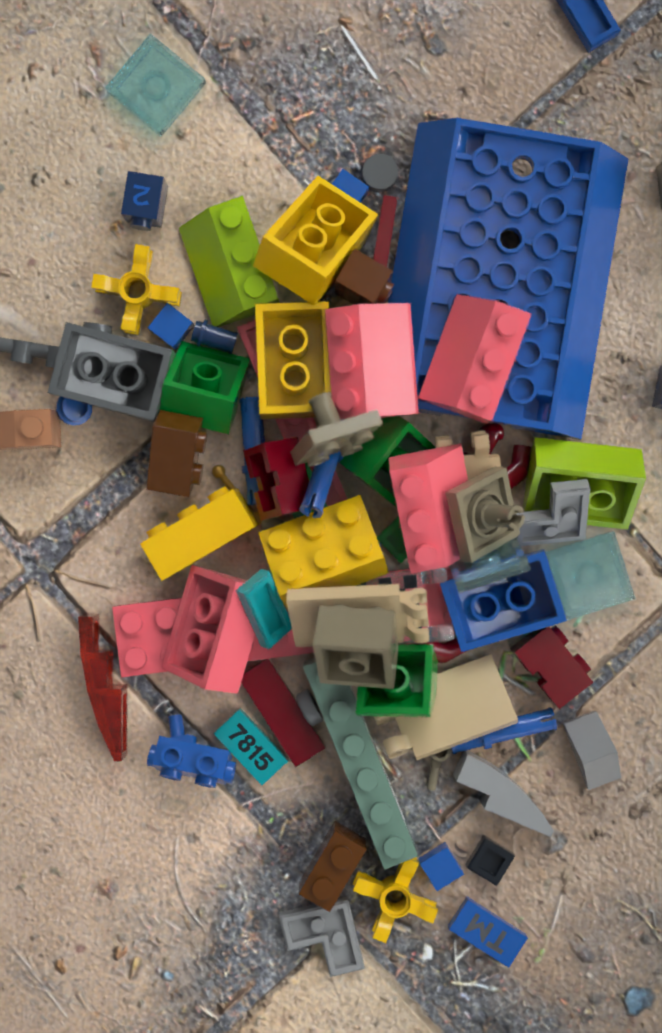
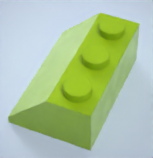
(222, 255)
(613, 474)

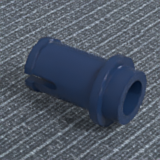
(214, 336)

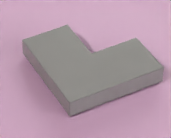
(563, 520)
(333, 929)

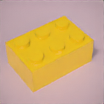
(314, 239)
(291, 358)
(325, 550)

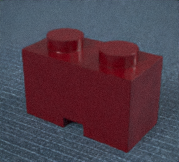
(278, 479)
(560, 672)

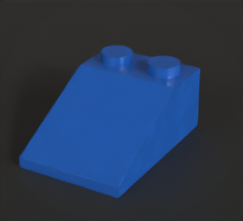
(505, 606)

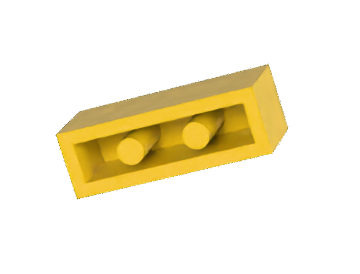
(198, 532)

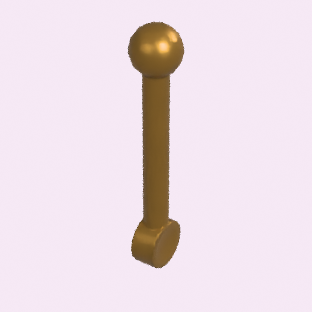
(219, 471)

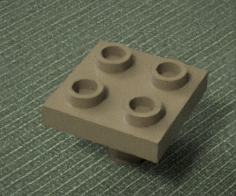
(333, 434)
(484, 514)

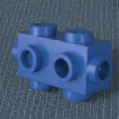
(183, 757)

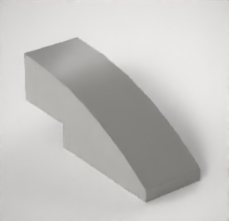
(500, 792)

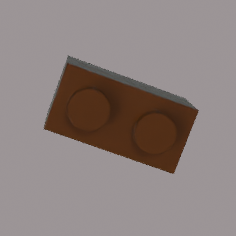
(364, 280)
(175, 453)
(332, 866)

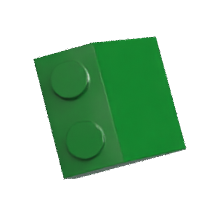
(205, 385)
(371, 463)
(413, 686)

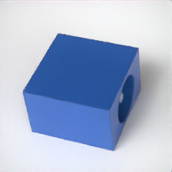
(351, 185)
(171, 326)
(441, 866)

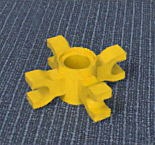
(154, 293)
(372, 887)

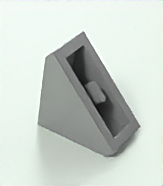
(593, 750)

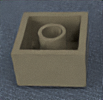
(356, 646)

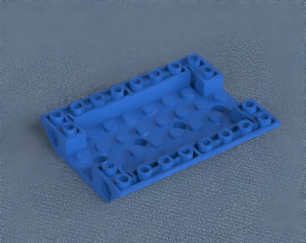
(566, 225)

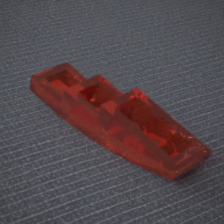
(106, 698)

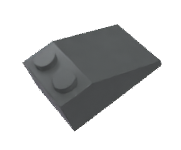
(110, 372)

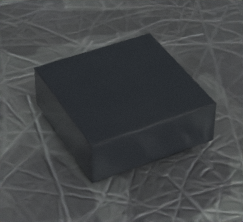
(490, 860)

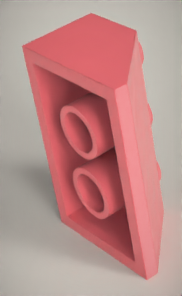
(474, 357)
(372, 359)
(422, 504)
(210, 633)

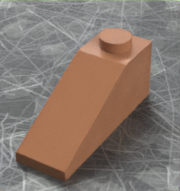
(30, 429)

